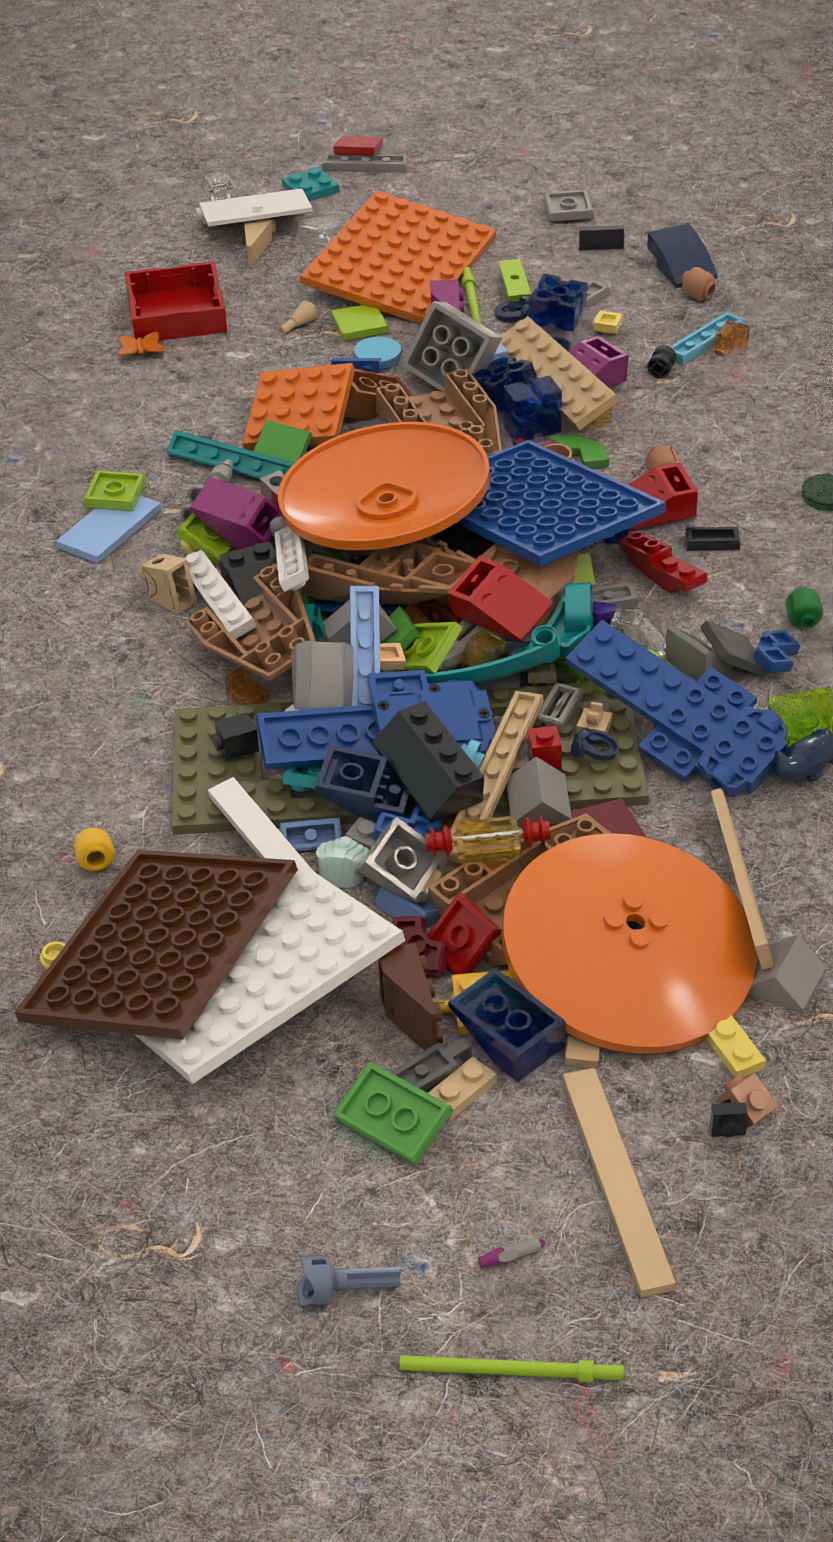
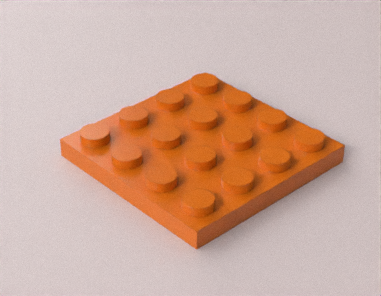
(302, 399)

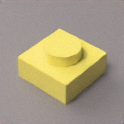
(607, 322)

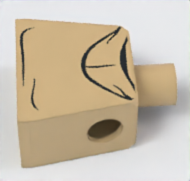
(169, 582)

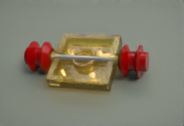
(488, 838)

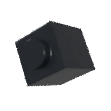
(236, 736)

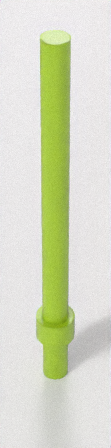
(469, 285)
(584, 1371)

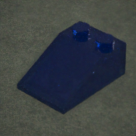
(509, 1024)

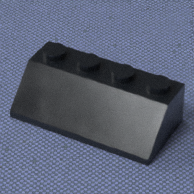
(429, 762)

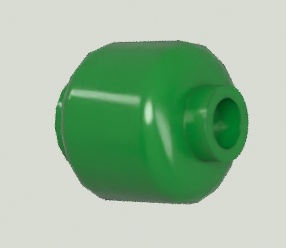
(804, 607)

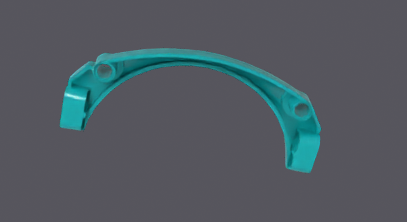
(558, 638)

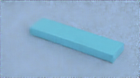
(701, 339)

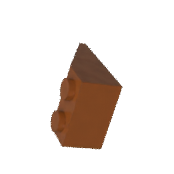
(362, 395)

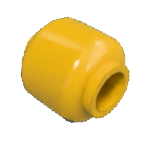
(94, 849)

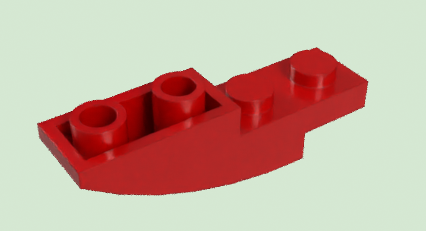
(659, 565)

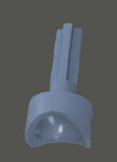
(322, 1279)

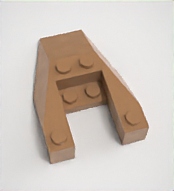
(402, 572)

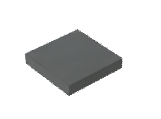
(732, 647)

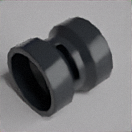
(661, 361)

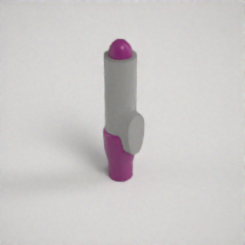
(509, 1253)

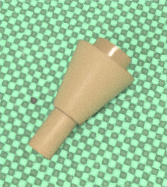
(304, 313)

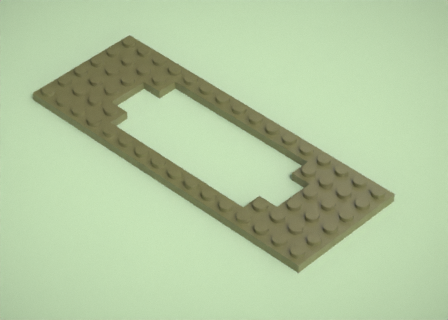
(201, 767)

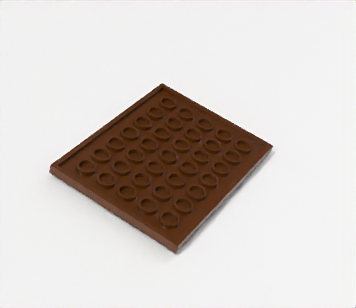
(157, 943)

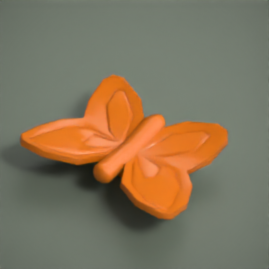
(148, 343)

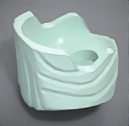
(340, 860)

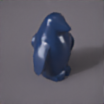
(806, 757)

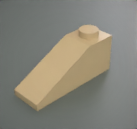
(258, 237)

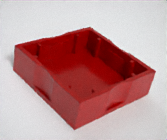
(176, 301)

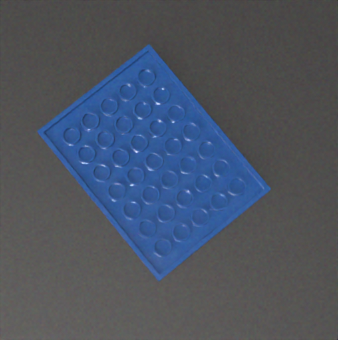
(553, 505)

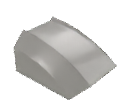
(322, 675)
(402, 863)

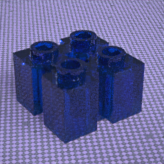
(558, 302)
(504, 372)
(532, 408)

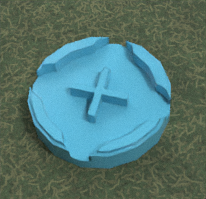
(379, 347)

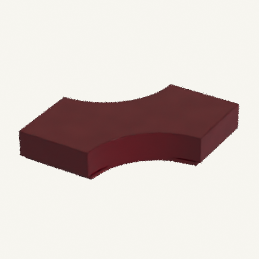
(434, 951)

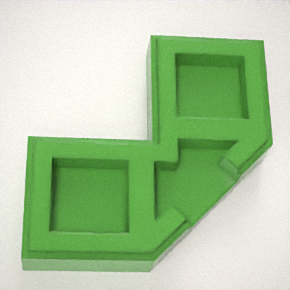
(590, 452)

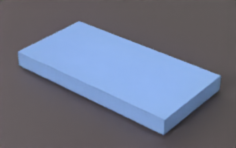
(106, 530)

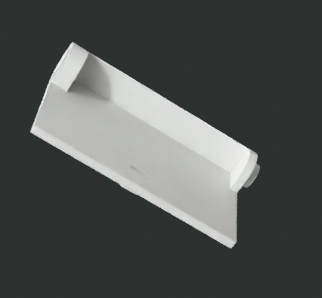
(253, 207)

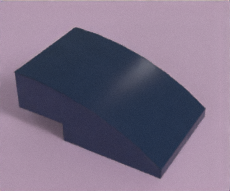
(679, 251)
(361, 784)

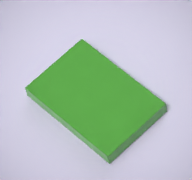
(393, 1113)

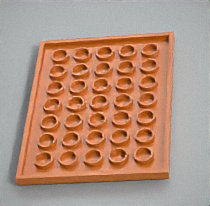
(393, 254)

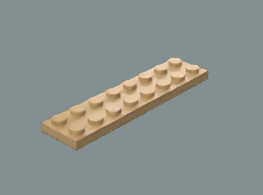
(582, 392)

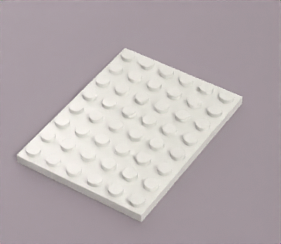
(295, 957)

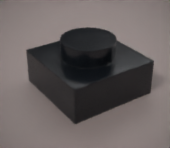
(728, 1119)

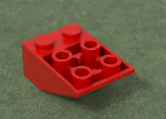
(672, 486)
(498, 600)

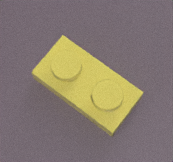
(735, 1048)

